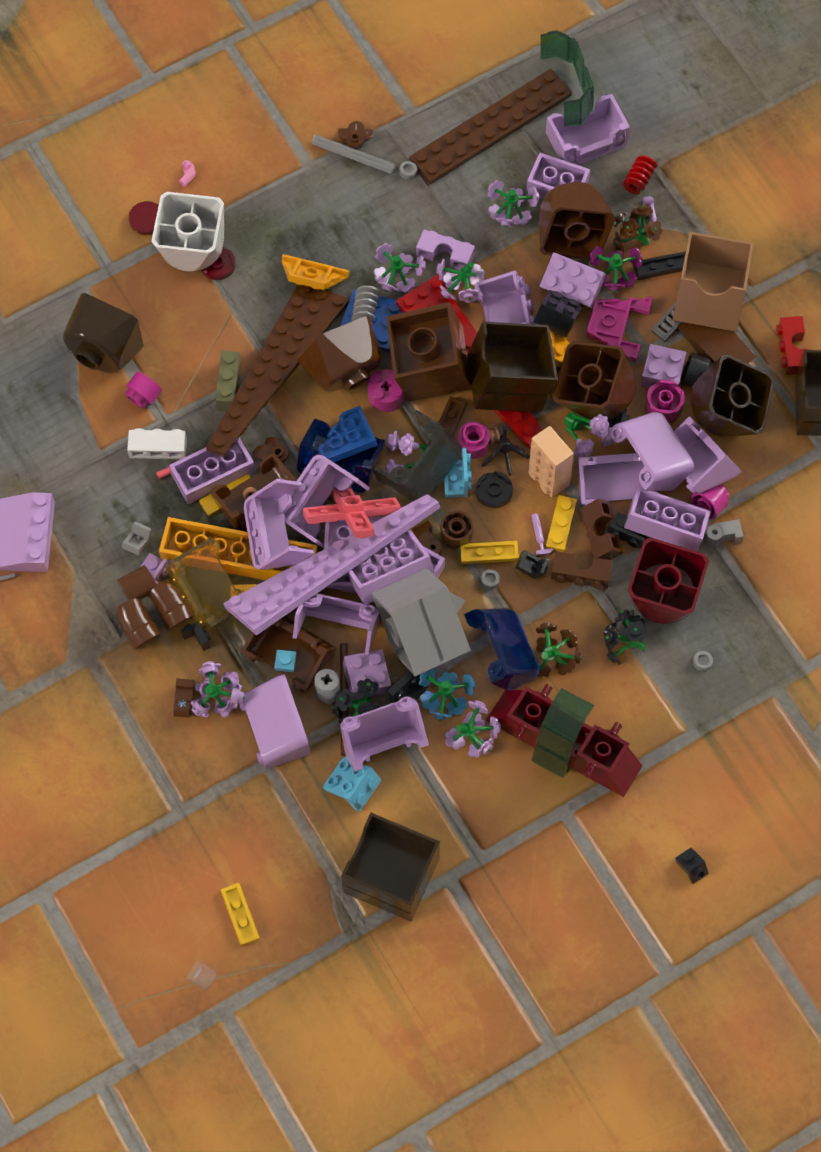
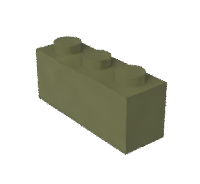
(227, 379)

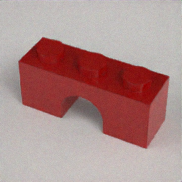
(790, 330)

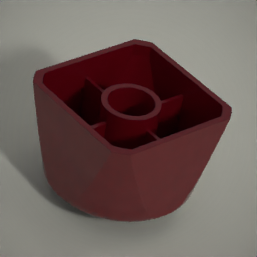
(670, 566)

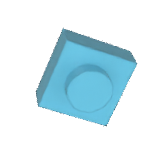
(285, 661)

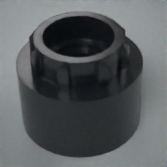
(694, 368)

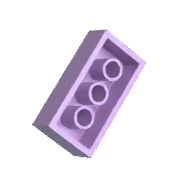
(204, 471)
(667, 519)

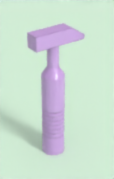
(539, 536)

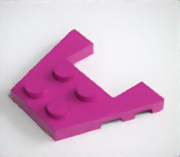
(610, 319)

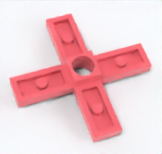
(353, 510)

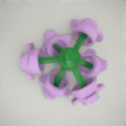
(209, 689)

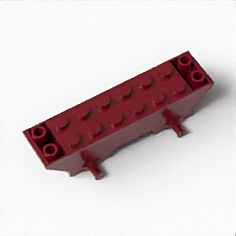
(596, 752)

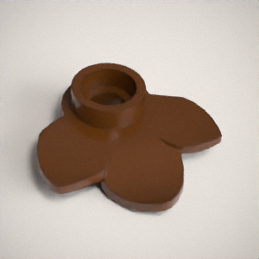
(355, 134)
(274, 446)

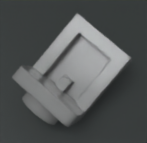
(137, 539)

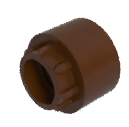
(460, 520)

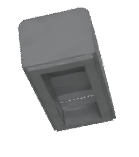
(661, 323)

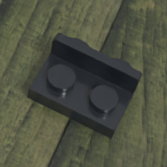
(617, 528)
(406, 686)

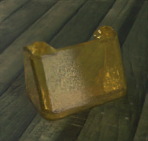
(203, 582)

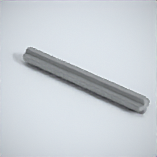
(353, 154)

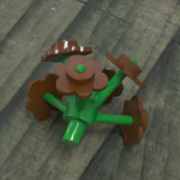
(639, 231)
(549, 650)

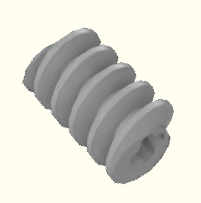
(365, 303)
(327, 685)

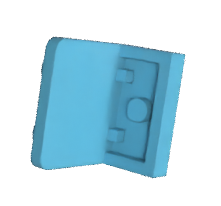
(459, 478)
(352, 786)

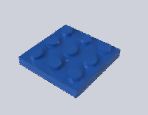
(384, 308)

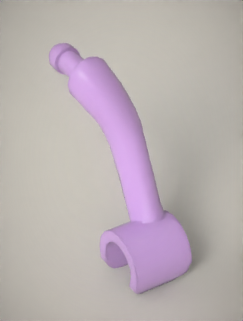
(650, 202)

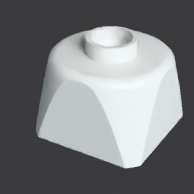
(189, 230)

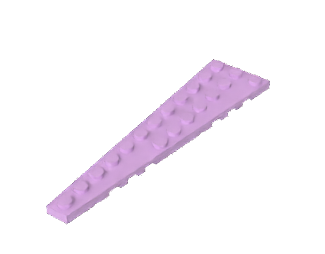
(289, 589)

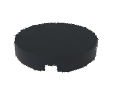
(494, 489)

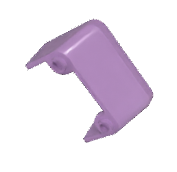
(317, 484)
(268, 529)
(339, 611)

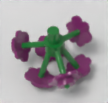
(615, 263)

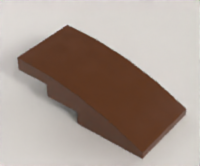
(715, 342)

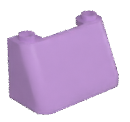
(659, 450)
(710, 461)
(608, 477)
(275, 723)
(382, 730)

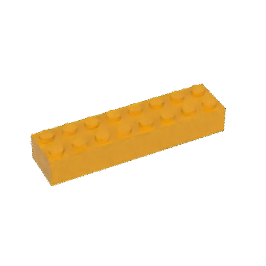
(234, 546)

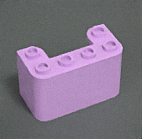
(599, 134)

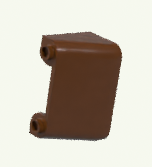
(232, 501)
(311, 651)

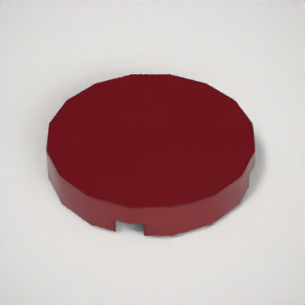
(143, 217)
(222, 267)

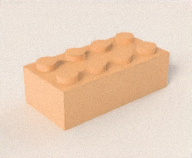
(550, 462)

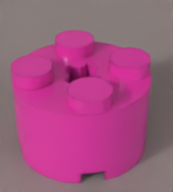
(384, 391)
(666, 399)

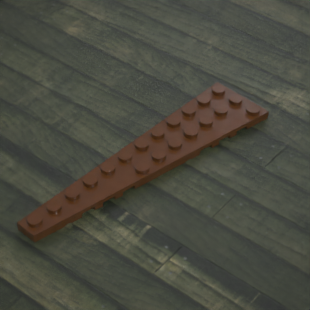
(300, 323)

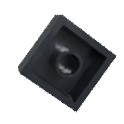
(558, 313)

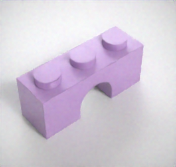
(433, 243)

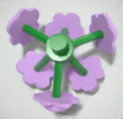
(513, 199)
(399, 264)
(455, 277)
(471, 725)

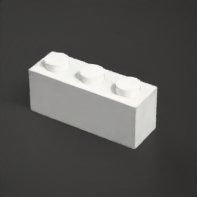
(157, 444)

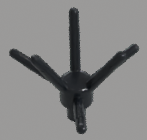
(505, 447)

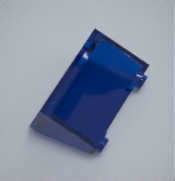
(358, 465)
(515, 656)

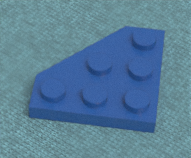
(348, 436)

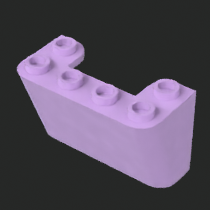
(506, 299)

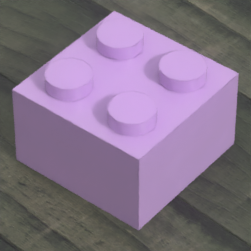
(662, 364)
(364, 667)

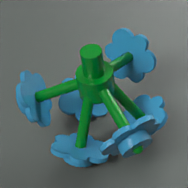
(447, 684)

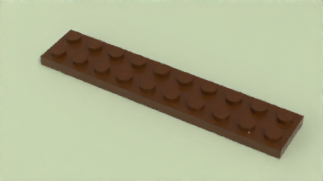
(490, 126)

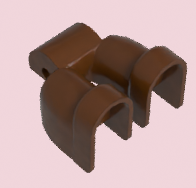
(132, 613)

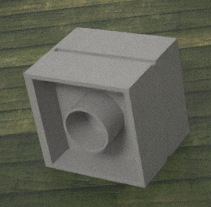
(421, 621)

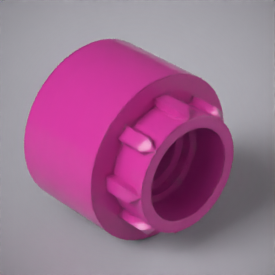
(142, 390)
(477, 431)
(713, 500)

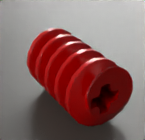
(639, 174)

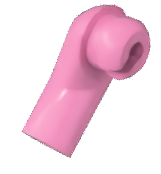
(189, 173)

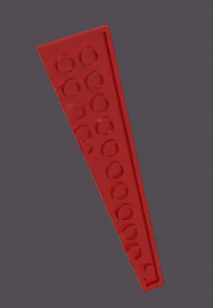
(429, 294)

